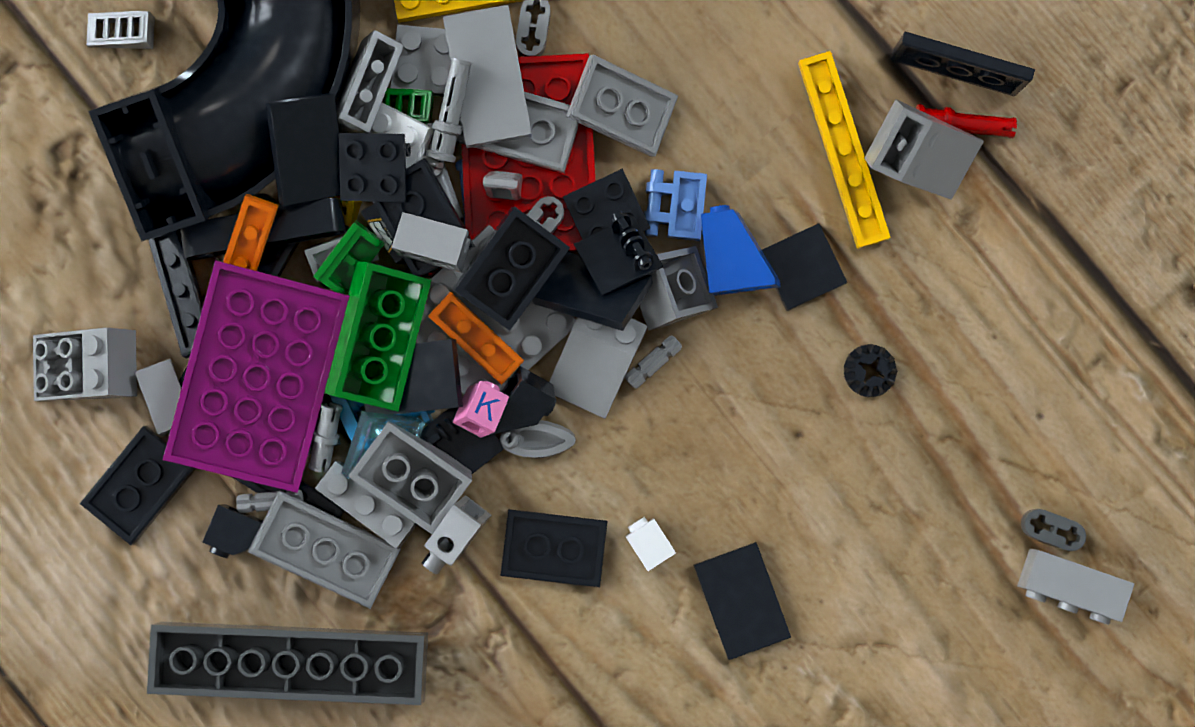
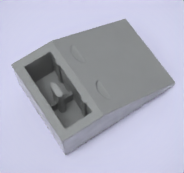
(922, 150)
(85, 364)

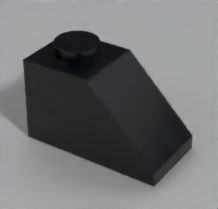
(528, 401)
(231, 531)

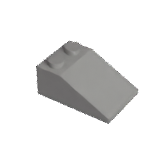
(595, 364)
(411, 476)

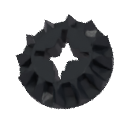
(855, 374)

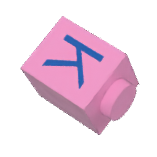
(481, 408)

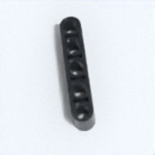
(291, 225)

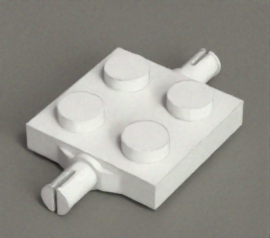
(416, 133)

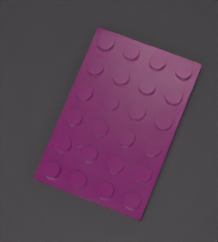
(256, 377)

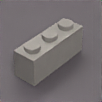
(367, 83)
(365, 506)
(1075, 586)

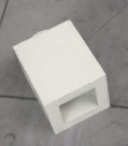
(649, 543)

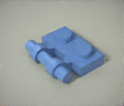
(686, 204)

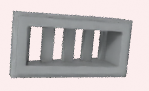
(143, 41)
(503, 185)

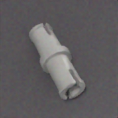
(325, 437)

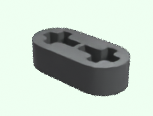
(1056, 522)

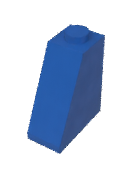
(733, 255)

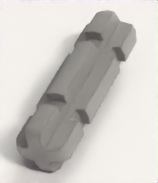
(653, 362)
(260, 501)

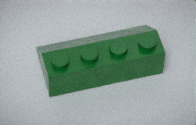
(377, 336)

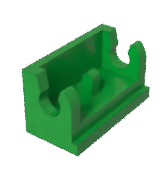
(355, 246)

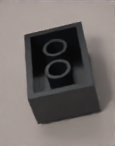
(511, 268)

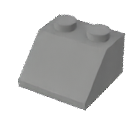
(677, 289)

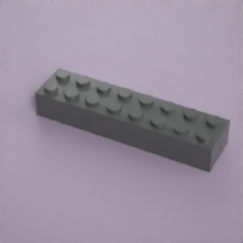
(287, 663)

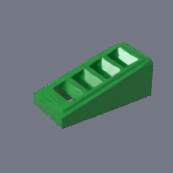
(425, 96)

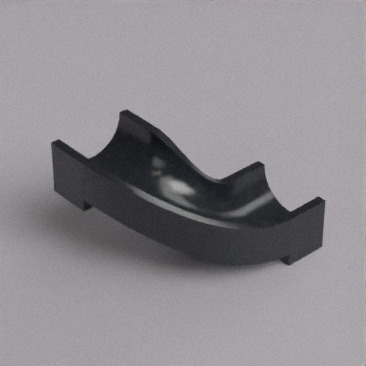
(206, 134)

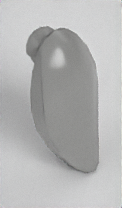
(538, 440)

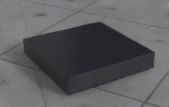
(804, 267)

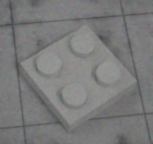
(423, 59)

